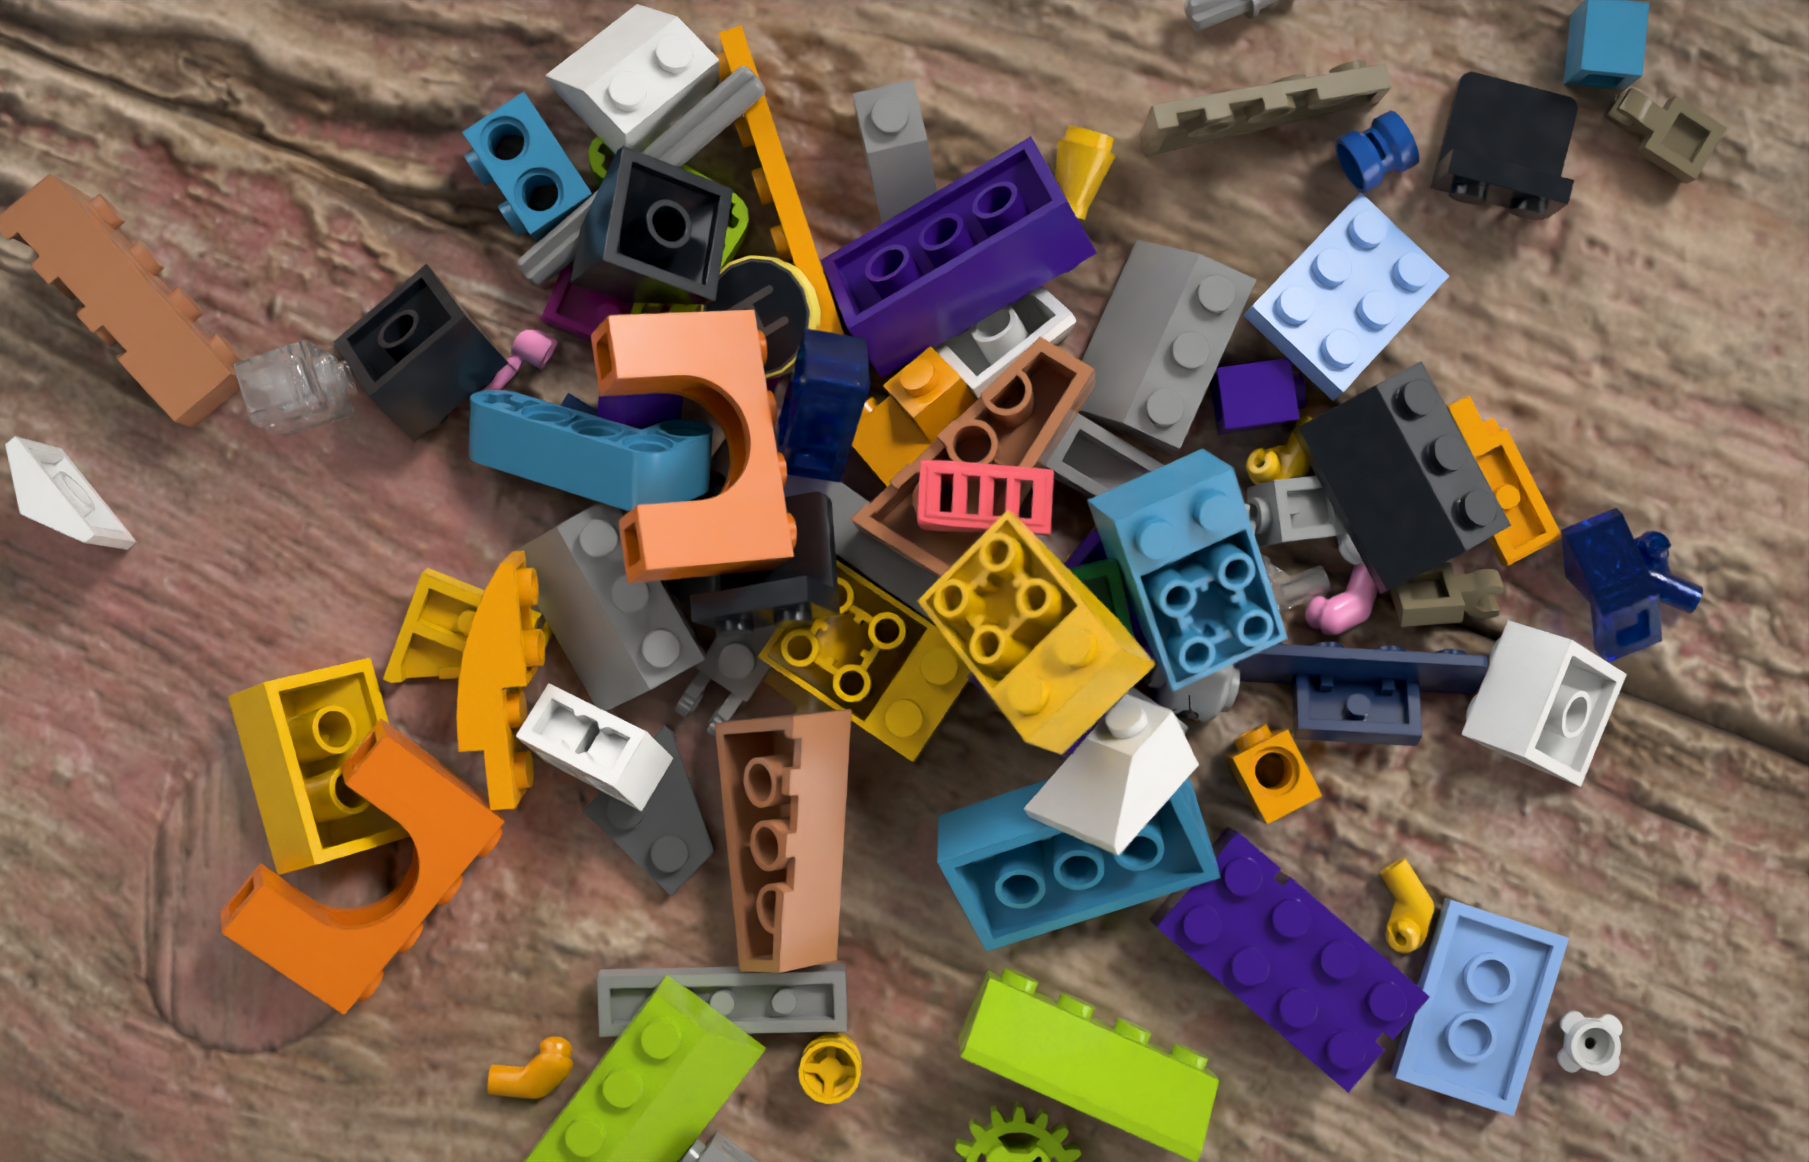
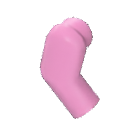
(1344, 609)

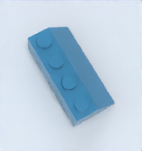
(1034, 879)

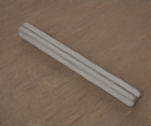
(673, 147)

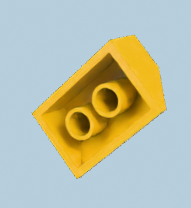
(294, 746)

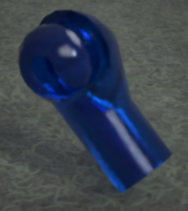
(1671, 588)

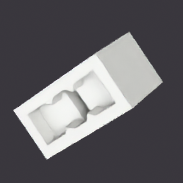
(595, 746)

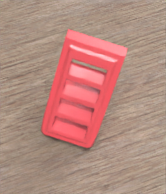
(961, 473)

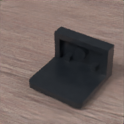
(1506, 147)
(788, 594)

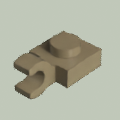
(1675, 136)
(1442, 596)

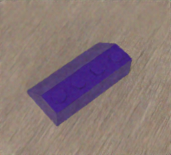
(956, 257)

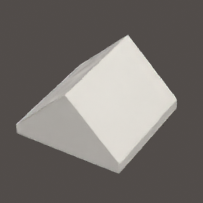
(1003, 336)

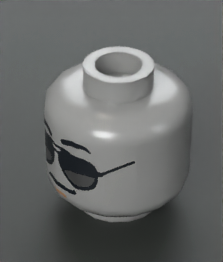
(1199, 700)

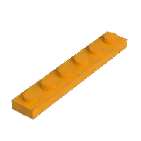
(775, 180)

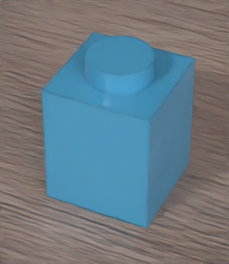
(1606, 44)

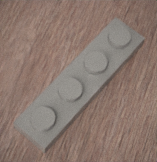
(754, 1001)

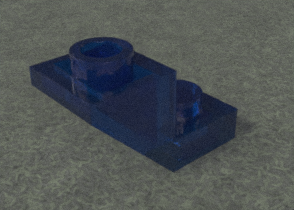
(1614, 579)

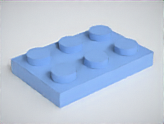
(1346, 296)
(1484, 1008)

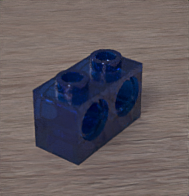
(823, 404)

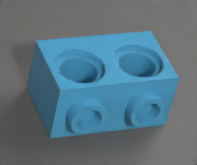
(537, 165)

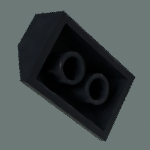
(1401, 478)

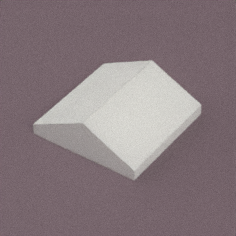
(60, 497)

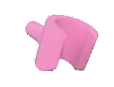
(529, 347)

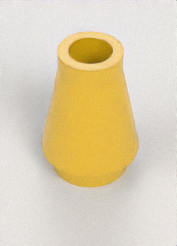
(1082, 166)

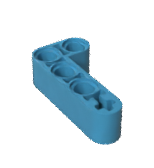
(590, 452)

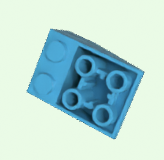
(1190, 566)

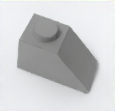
(895, 147)

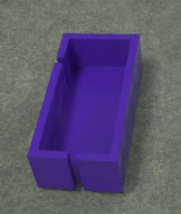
(1291, 960)

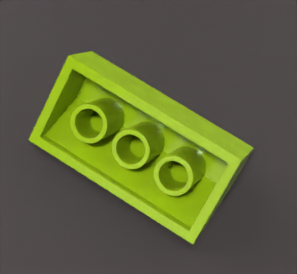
(1090, 1063)
(653, 1084)

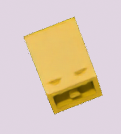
(1034, 635)
(851, 653)

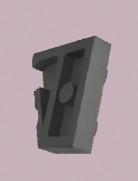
(669, 833)

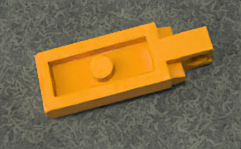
(1511, 483)

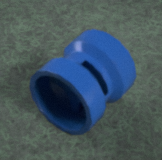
(1377, 151)

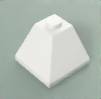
(1117, 776)

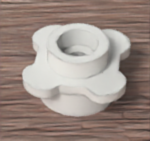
(1606, 1051)

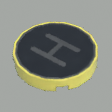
(781, 302)

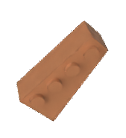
(125, 298)
(1010, 425)
(785, 834)

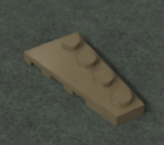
(1256, 108)

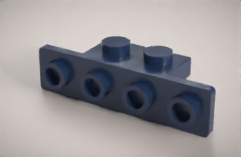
(1362, 692)

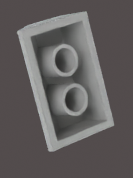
(1162, 342)
(612, 631)

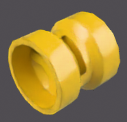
(829, 1079)

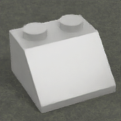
(636, 77)
(1544, 702)

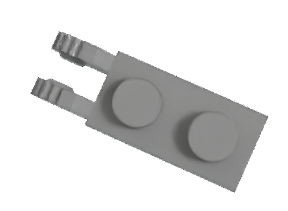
(734, 666)

